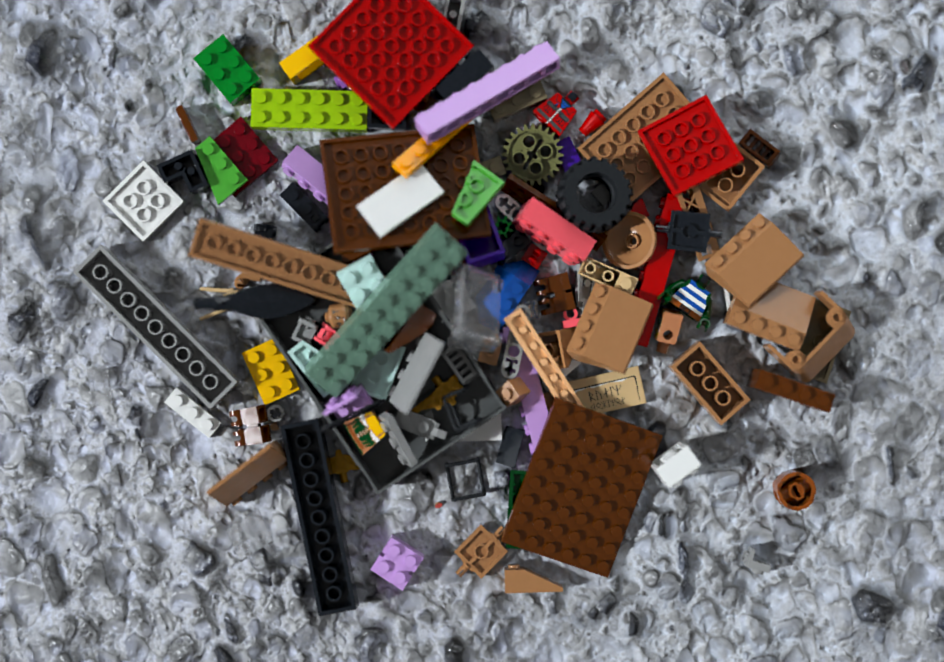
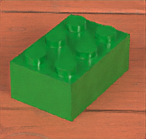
(228, 70)

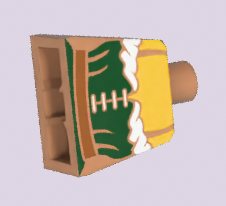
(670, 321)
(365, 430)

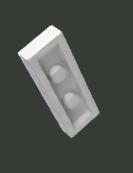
(193, 412)

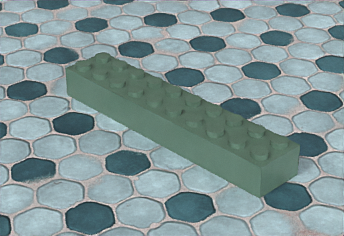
(385, 310)

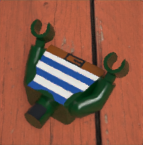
(691, 299)

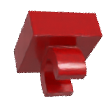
(534, 256)

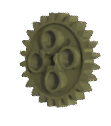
(517, 145)

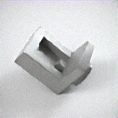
(305, 330)
(757, 566)

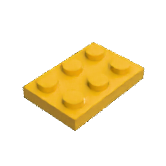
(270, 372)

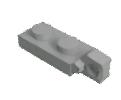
(583, 289)
(420, 425)

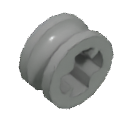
(273, 407)

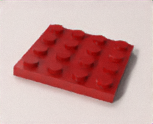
(690, 146)

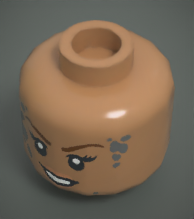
(338, 314)

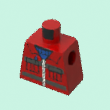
(557, 112)

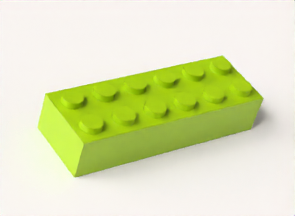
(308, 110)

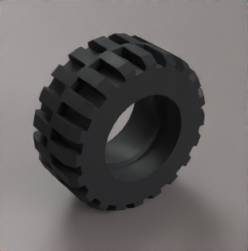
(608, 176)

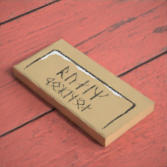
(610, 390)

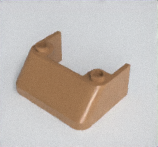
(807, 367)

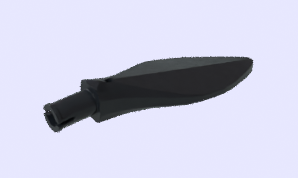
(259, 301)

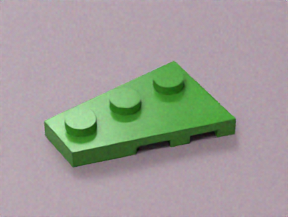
(219, 170)
(477, 192)

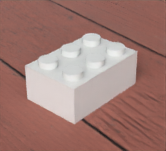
(675, 465)

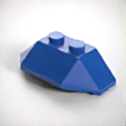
(517, 280)

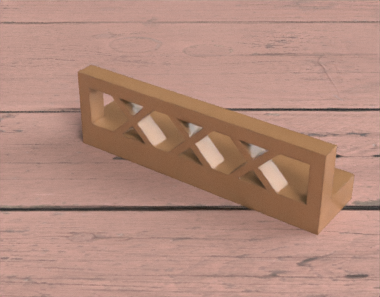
(698, 205)

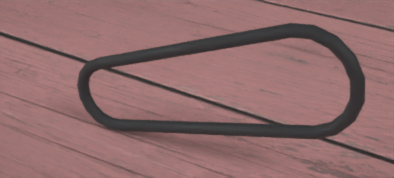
(348, 417)

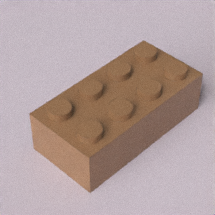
(709, 383)

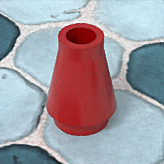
(592, 122)

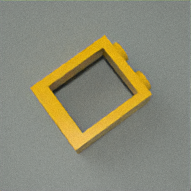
(301, 63)

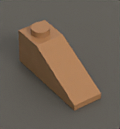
(523, 580)

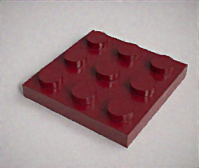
(246, 152)

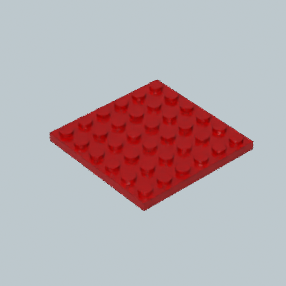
(391, 52)

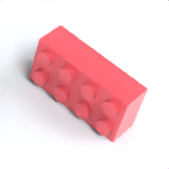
(553, 232)

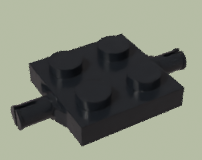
(688, 231)

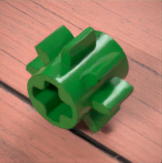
(506, 229)

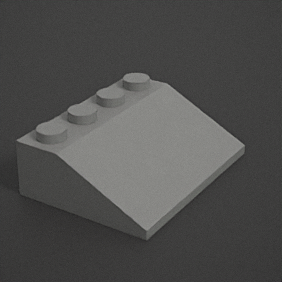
(417, 371)

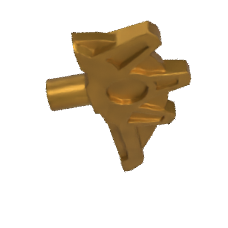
(442, 389)
(342, 464)

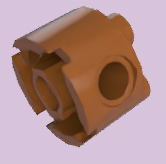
(794, 490)

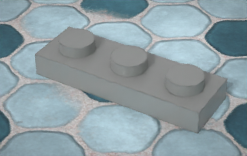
(397, 439)

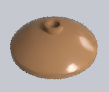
(619, 245)

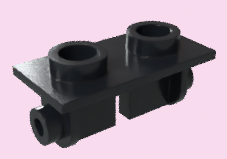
(514, 245)

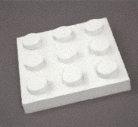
(143, 201)

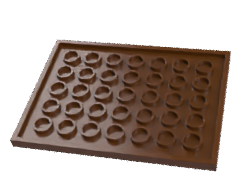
(363, 165)
(581, 487)

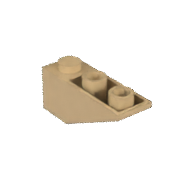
(607, 275)

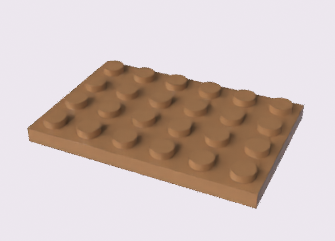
(619, 136)

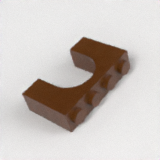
(791, 390)

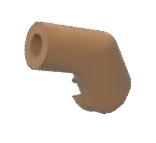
(243, 279)

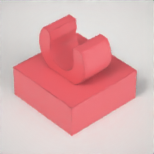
(570, 322)

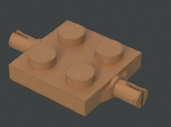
(480, 551)

